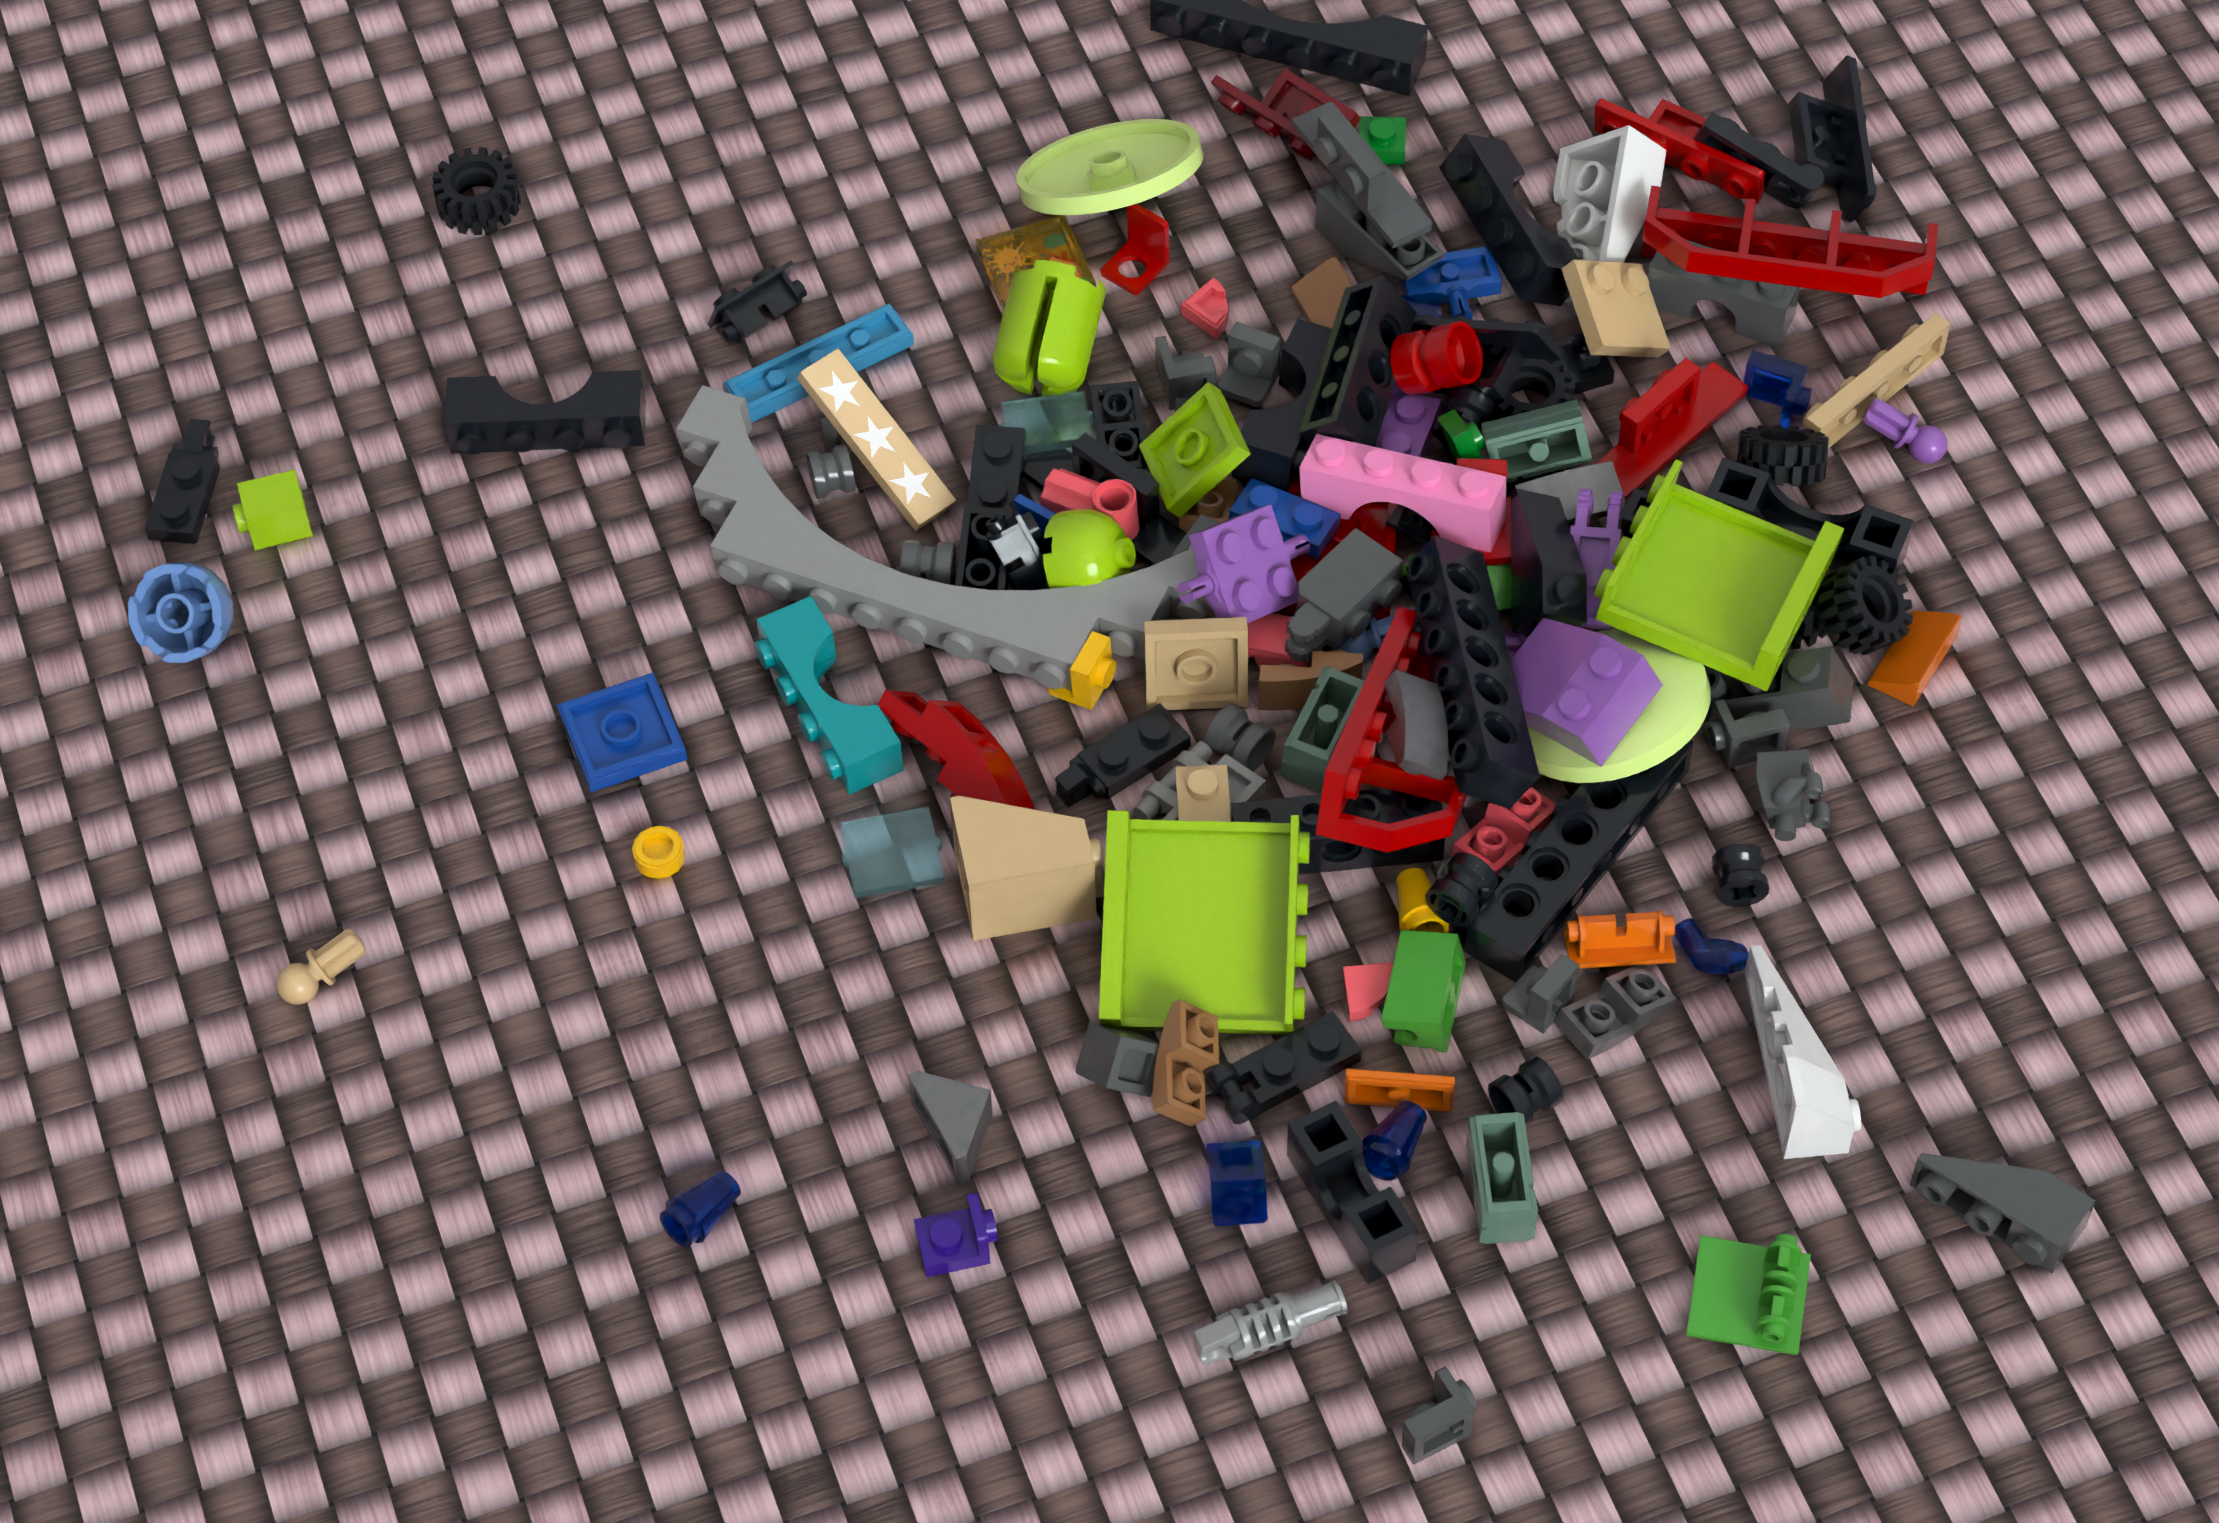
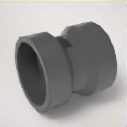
(929, 562)
(1239, 737)

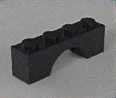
(1529, 255)
(600, 415)
(1273, 433)
(1864, 534)

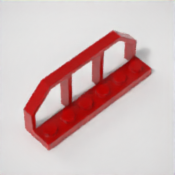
(1789, 253)
(1355, 761)

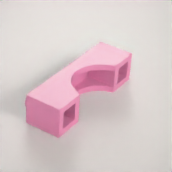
(1455, 499)

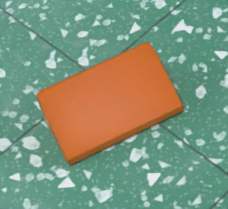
(1917, 656)
(1392, 1087)

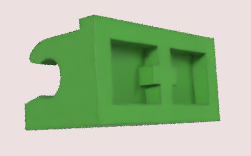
(1424, 989)

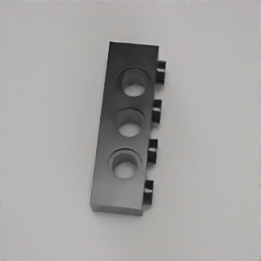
(1356, 367)
(1335, 855)

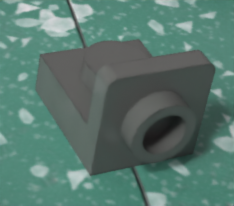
(1251, 365)
(1743, 738)
(1543, 993)
(1440, 1425)

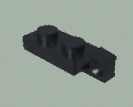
(185, 487)
(1123, 757)

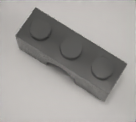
(1760, 308)

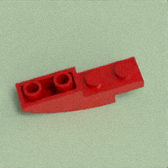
(958, 740)

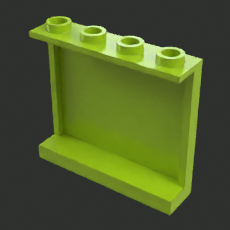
(1713, 581)
(1204, 921)

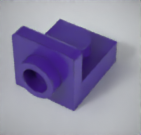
(956, 1238)

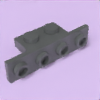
(1362, 174)

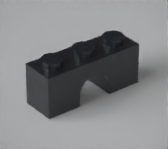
(1366, 1220)

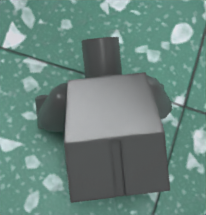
(1785, 786)

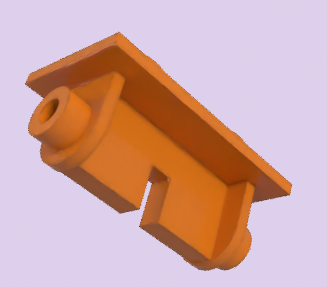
(1599, 943)

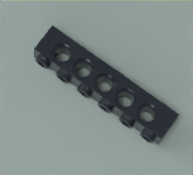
(1473, 672)
(1515, 943)

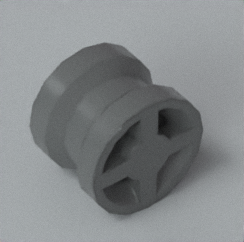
(830, 471)

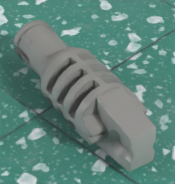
(1267, 1323)

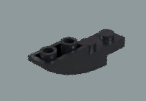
(992, 486)

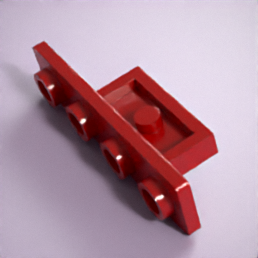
(1674, 131)
(1670, 419)

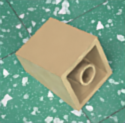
(1023, 867)

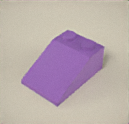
(1582, 687)

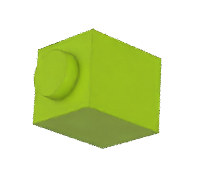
(272, 510)

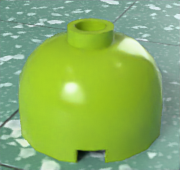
(1086, 549)

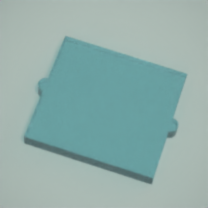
(1049, 420)
(892, 852)

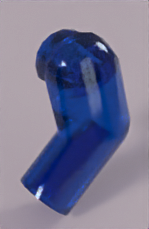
(1710, 954)

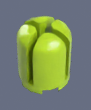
(1047, 329)

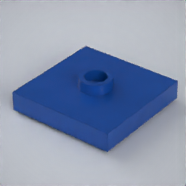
(622, 732)

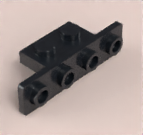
(1836, 137)
(1503, 349)
(1101, 463)

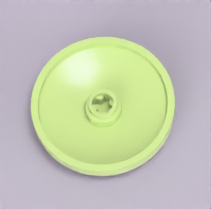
(1109, 167)
(1658, 732)

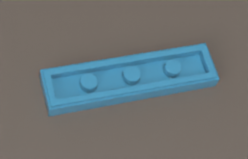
(860, 341)

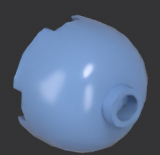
(180, 611)

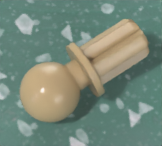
(300, 982)

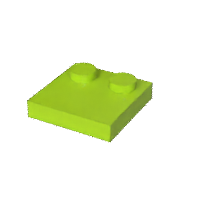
(1194, 449)

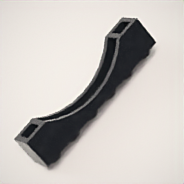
(1371, 52)

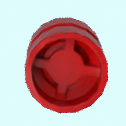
(1436, 358)

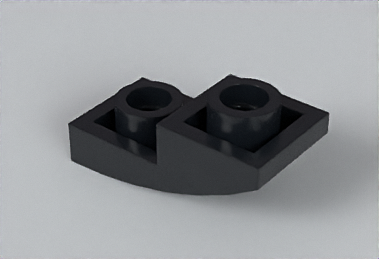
(1120, 419)

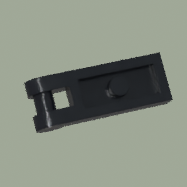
(1783, 177)
(1284, 1068)

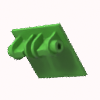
(1750, 1293)

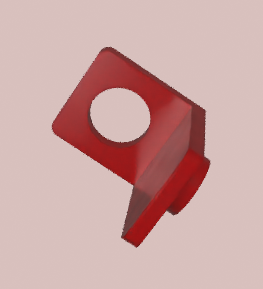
(1146, 244)

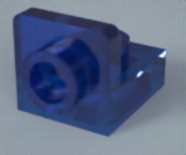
(1237, 1183)

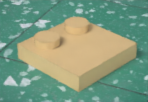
(1616, 308)
(1196, 663)

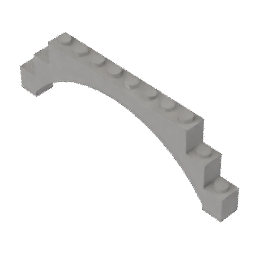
(789, 557)

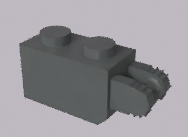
(1342, 595)

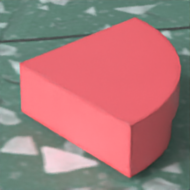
(1208, 308)
(1365, 988)

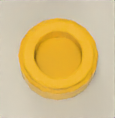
(658, 852)

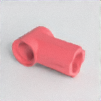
(1112, 497)

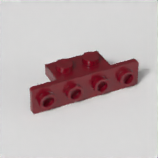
(1283, 102)

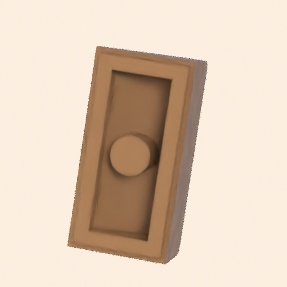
(1322, 292)

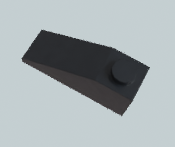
(1545, 564)

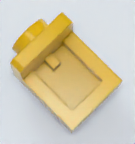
(1089, 673)

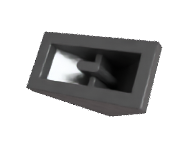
(955, 1117)

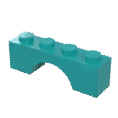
(853, 739)

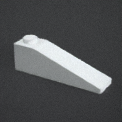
(1606, 192)
(1802, 1078)

